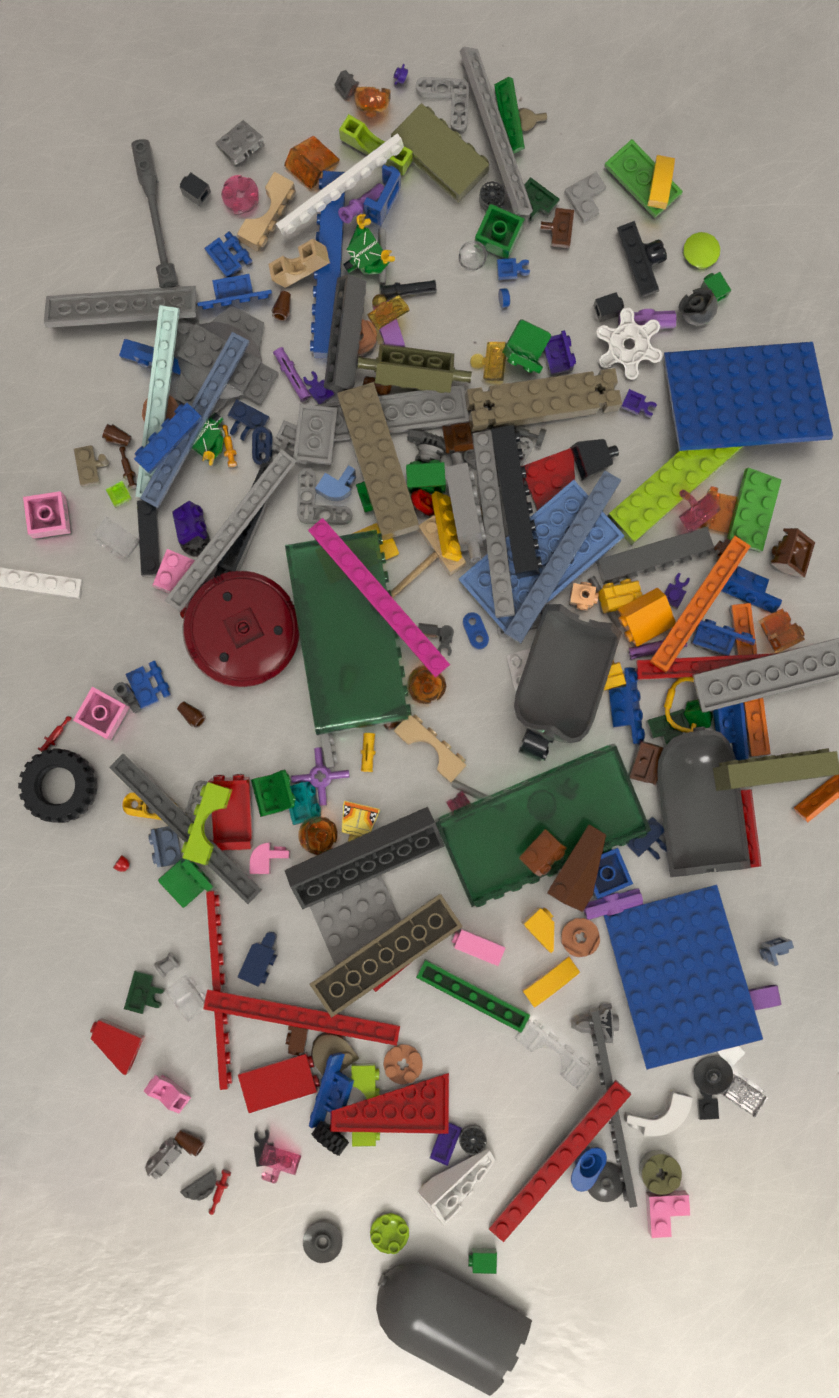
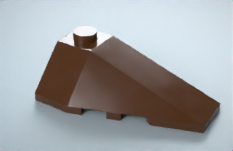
(578, 875)

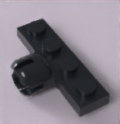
(642, 257)

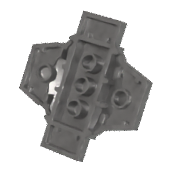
(200, 346)

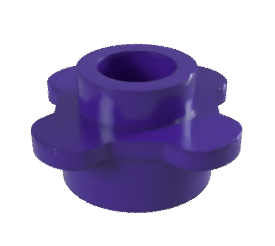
(400, 74)

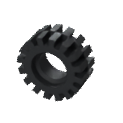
(331, 1140)

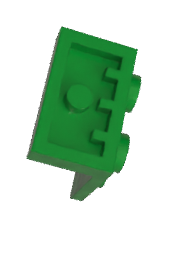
(185, 881)

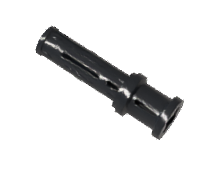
(396, 289)

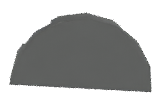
(201, 1187)

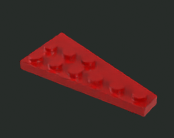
(549, 476)
(410, 1109)

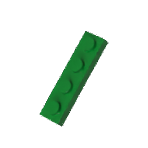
(509, 113)

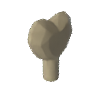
(529, 118)

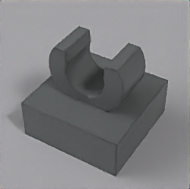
(346, 84)

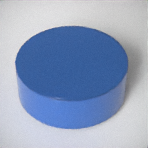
(504, 298)

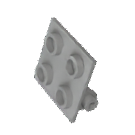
(239, 141)

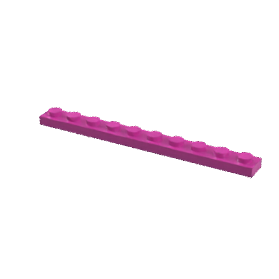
(379, 597)

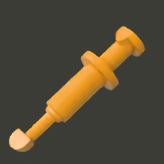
(230, 453)

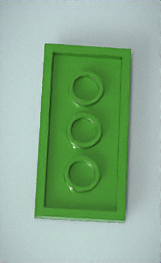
(635, 172)
(754, 508)

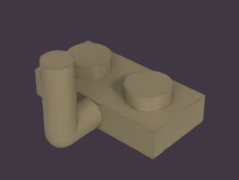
(88, 465)

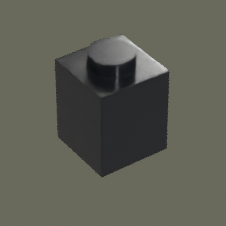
(195, 189)
(608, 306)

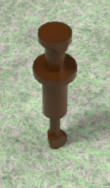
(129, 474)

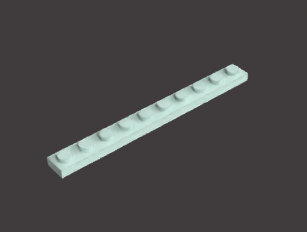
(159, 382)

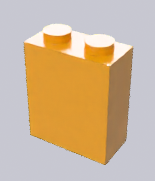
(646, 617)

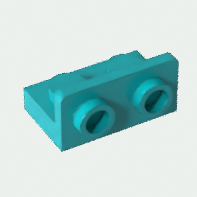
(305, 802)

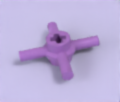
(315, 782)

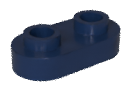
(260, 446)

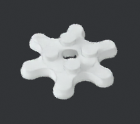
(629, 357)

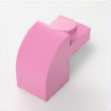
(261, 858)
(168, 1092)

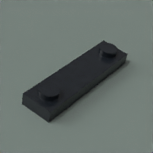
(148, 538)

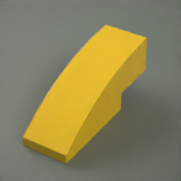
(661, 182)
(551, 981)

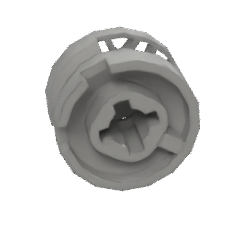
(428, 453)

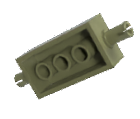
(414, 368)

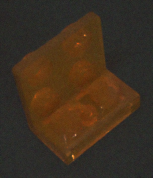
(310, 160)
(721, 521)

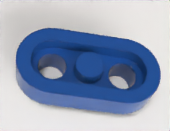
(475, 630)

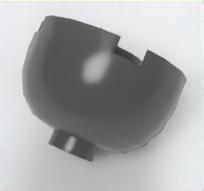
(699, 306)

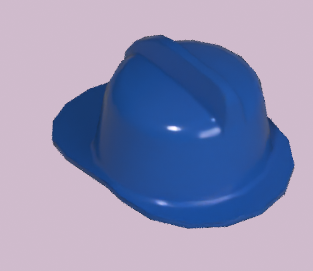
(588, 1168)

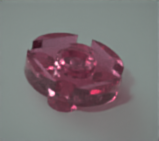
(242, 184)

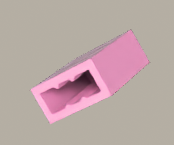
(478, 946)

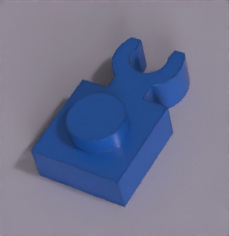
(509, 268)

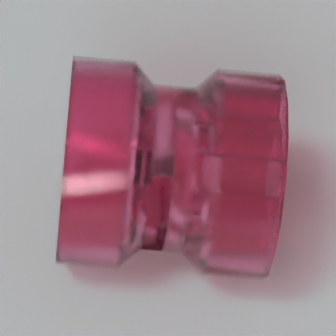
(458, 802)

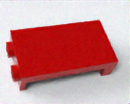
(233, 824)
(278, 1082)

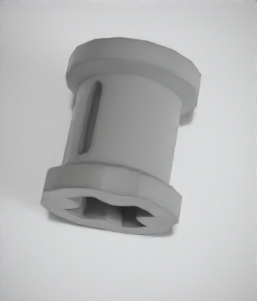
(166, 964)

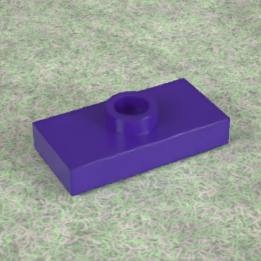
(445, 1145)

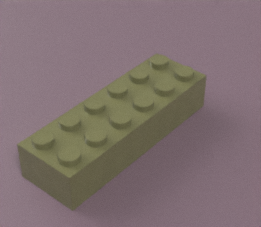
(776, 769)

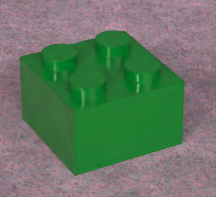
(499, 231)
(426, 476)

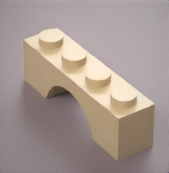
(255, 231)
(449, 763)

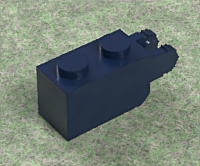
(258, 960)

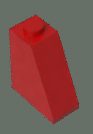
(117, 1043)

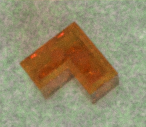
(780, 631)

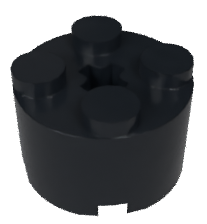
(534, 746)

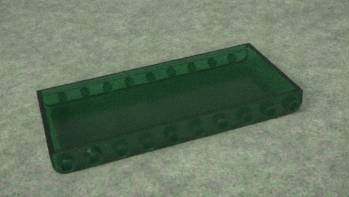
(345, 640)
(496, 830)

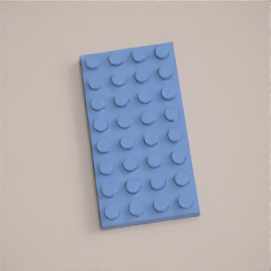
(551, 526)

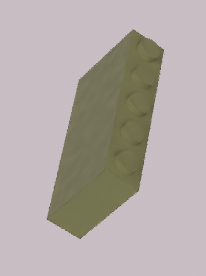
(442, 152)

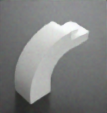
(665, 1122)

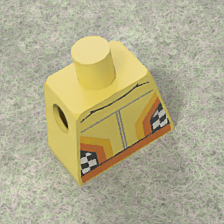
(358, 819)

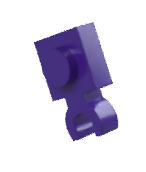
(318, 392)
(635, 402)
(675, 592)

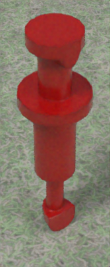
(54, 735)
(221, 1185)

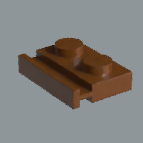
(458, 437)
(646, 763)

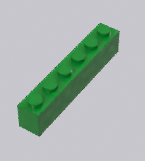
(473, 995)

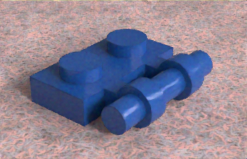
(224, 259)
(143, 688)

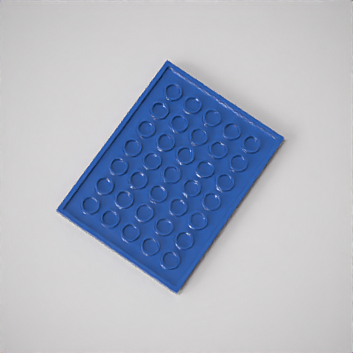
(747, 396)
(682, 977)

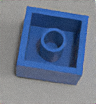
(611, 874)

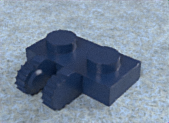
(246, 416)
(640, 845)

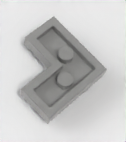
(581, 196)

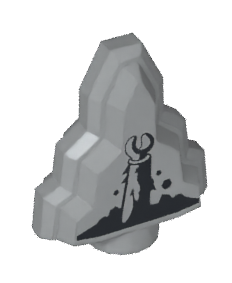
(608, 1021)

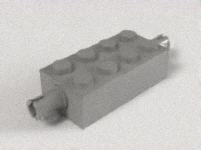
(465, 506)

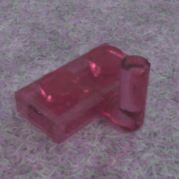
(699, 511)
(278, 1160)

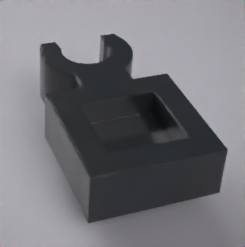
(707, 1107)
(259, 1148)

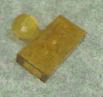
(386, 311)
(493, 362)

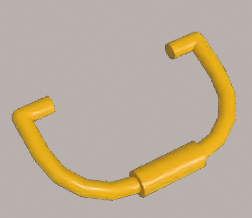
(668, 704)

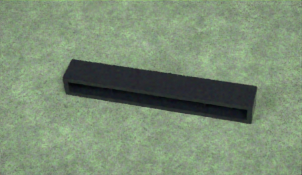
(515, 501)

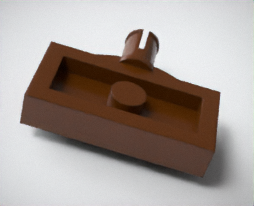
(560, 227)

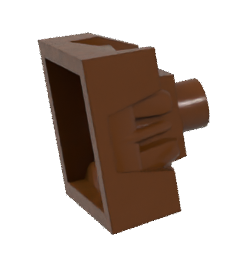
(793, 553)

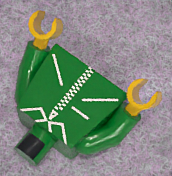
(366, 251)
(210, 440)

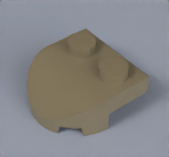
(329, 1044)

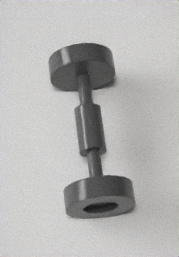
(524, 432)

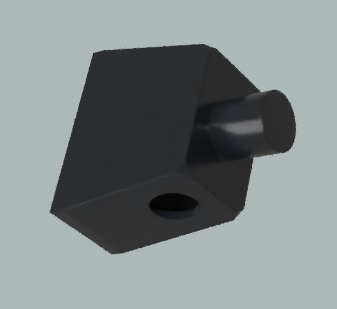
(593, 457)

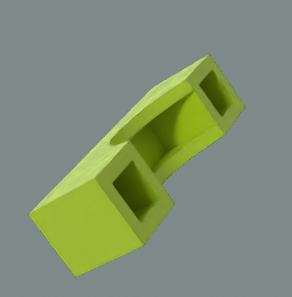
(360, 137)
(198, 846)
(365, 1080)

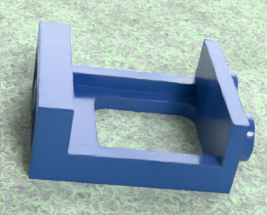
(378, 210)

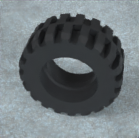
(32, 785)

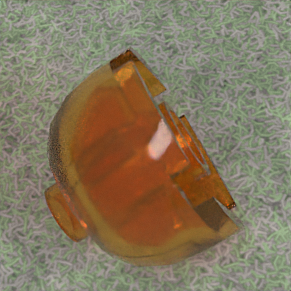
(371, 100)
(424, 686)
(317, 834)

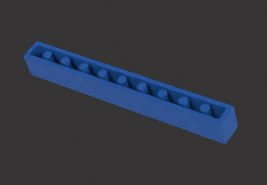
(332, 237)

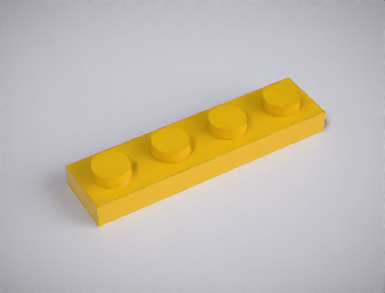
(446, 526)

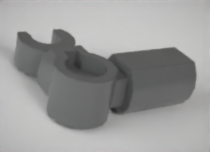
(445, 633)
(125, 692)

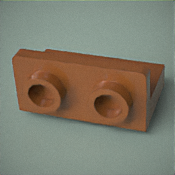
(543, 853)

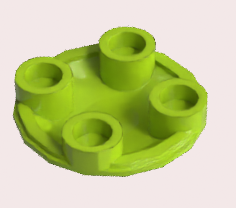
(701, 250)
(389, 1233)

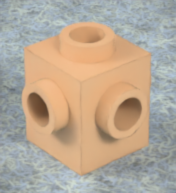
(578, 600)

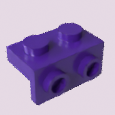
(559, 355)
(189, 522)

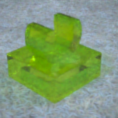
(118, 494)

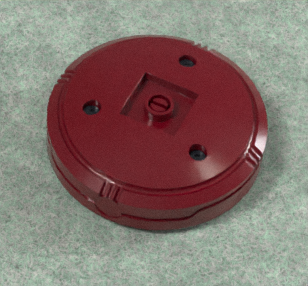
(240, 629)

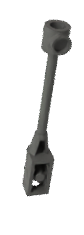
(147, 179)

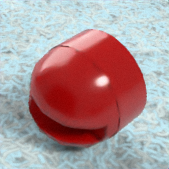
(121, 864)

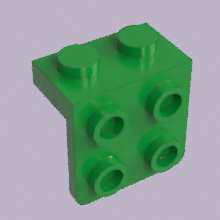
(526, 346)
(273, 793)

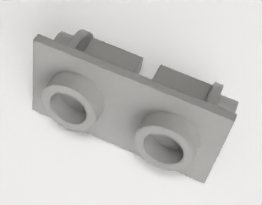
(168, 1151)

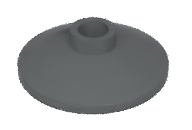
(709, 1067)
(611, 1192)
(322, 1252)

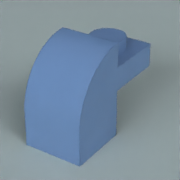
(336, 489)

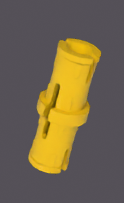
(368, 752)

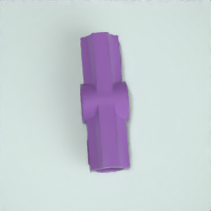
(666, 319)
(613, 903)

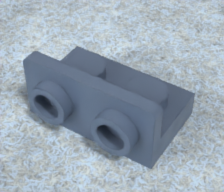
(165, 845)
(775, 946)

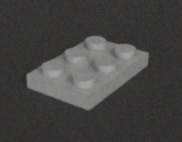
(315, 434)

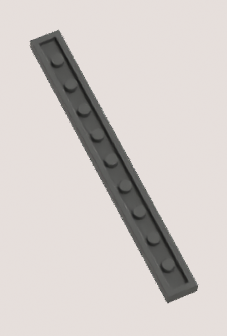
(180, 823)
(617, 1134)

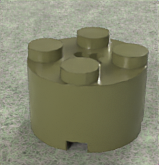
(669, 1179)

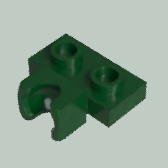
(540, 198)
(660, 726)
(142, 993)

